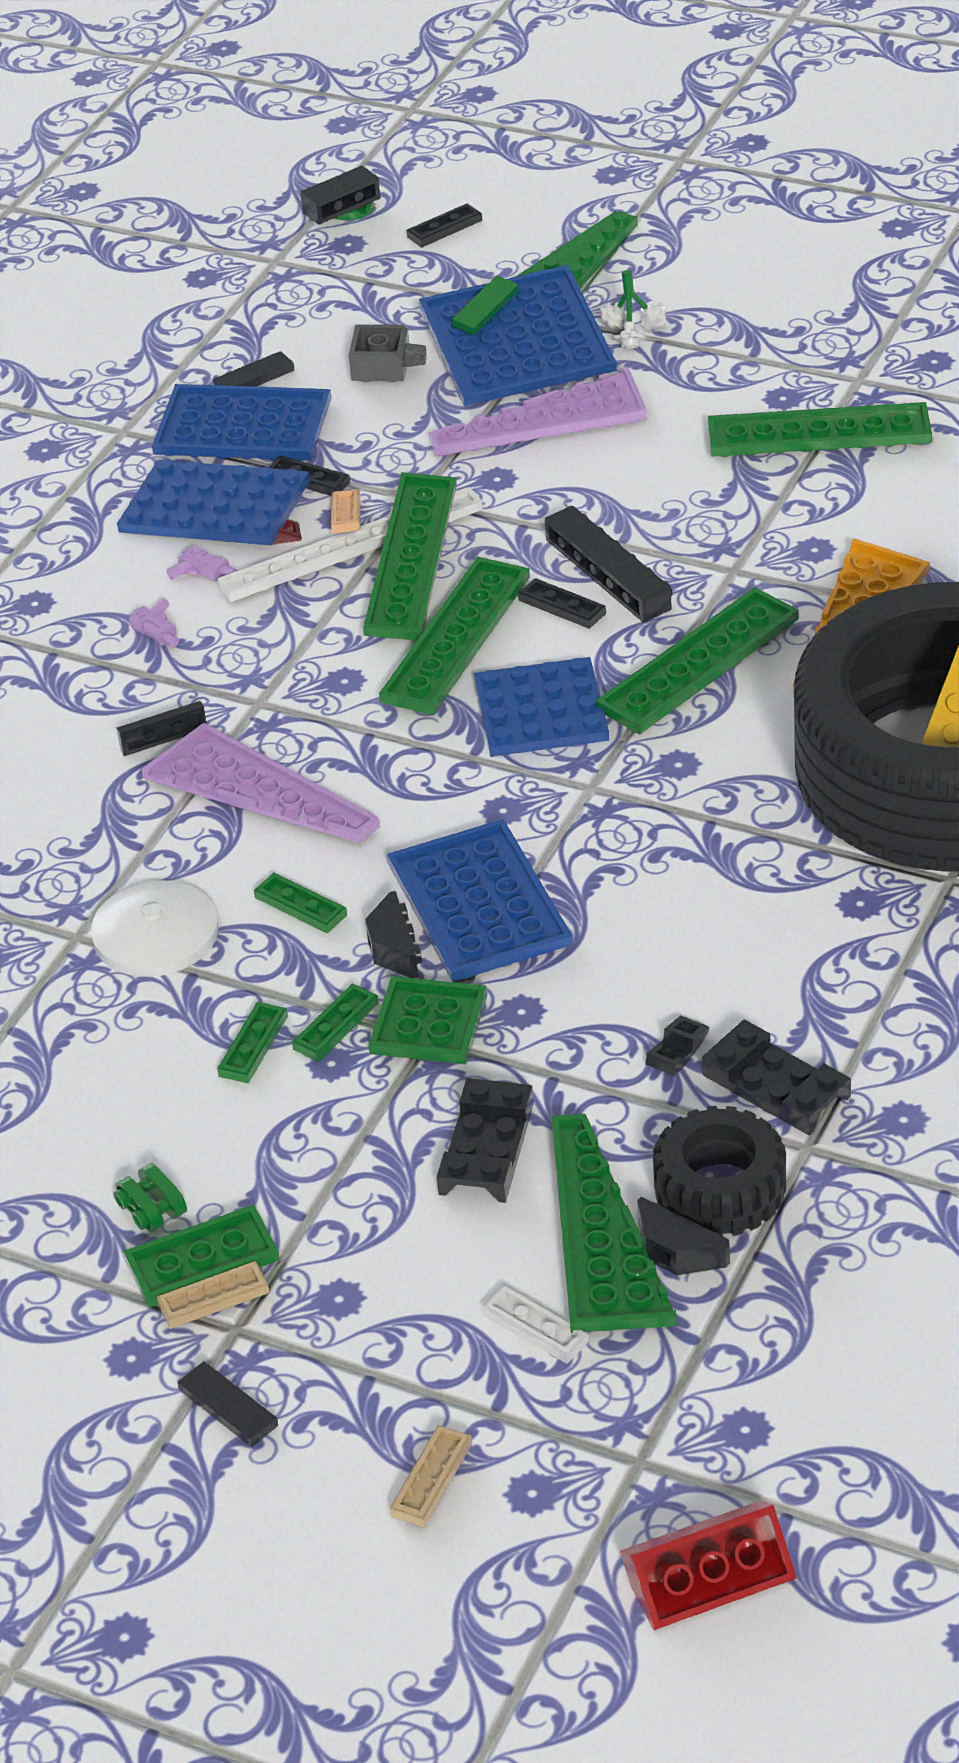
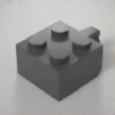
(383, 353)

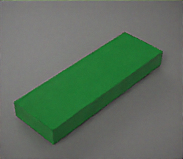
(485, 305)
(300, 902)
(335, 1022)
(252, 1042)

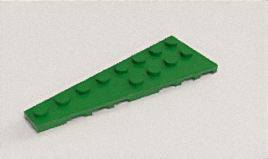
(589, 249)
(605, 1258)

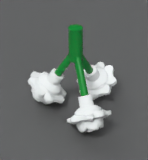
(617, 318)

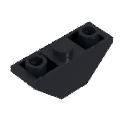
(392, 938)
(679, 1242)

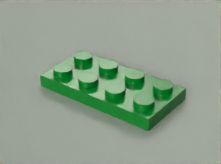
(200, 1253)

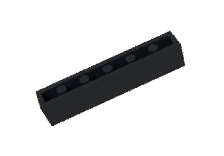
(608, 564)

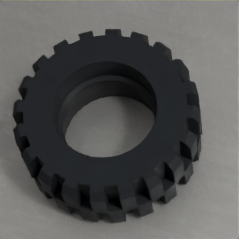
(713, 1139)

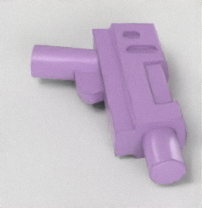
(198, 561)
(154, 624)

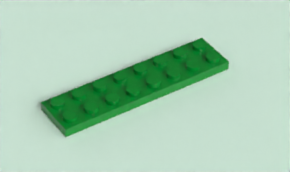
(819, 429)
(410, 556)
(454, 636)
(697, 660)

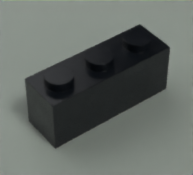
(340, 195)

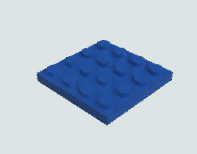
(540, 706)

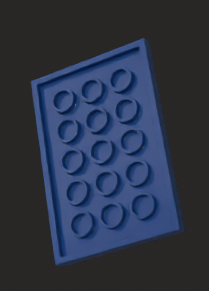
(242, 422)
(214, 502)
(479, 900)

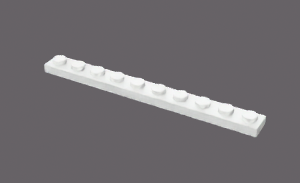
(326, 553)

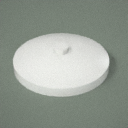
(154, 928)

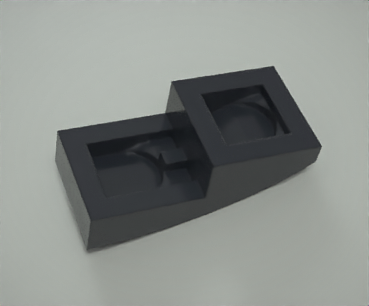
(678, 1045)

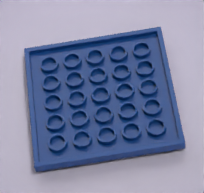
(528, 345)

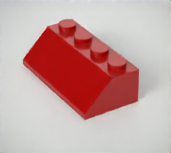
(708, 1564)

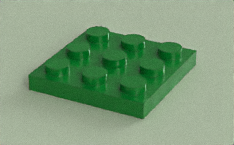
(428, 1020)

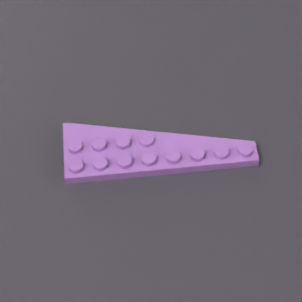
(584, 407)
(237, 775)

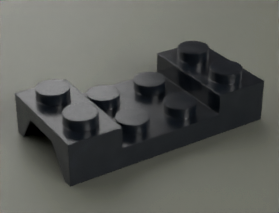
(773, 1078)
(487, 1137)

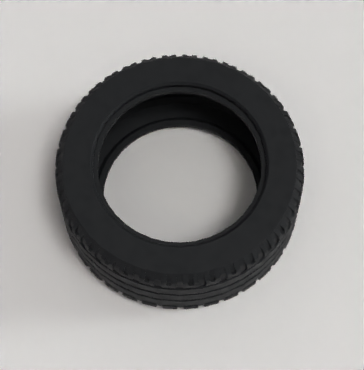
(856, 778)

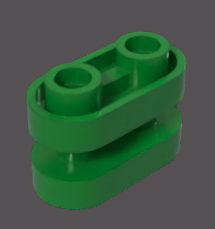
(143, 1209)

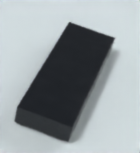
(444, 225)
(258, 371)
(321, 479)
(562, 603)
(160, 728)
(227, 1404)

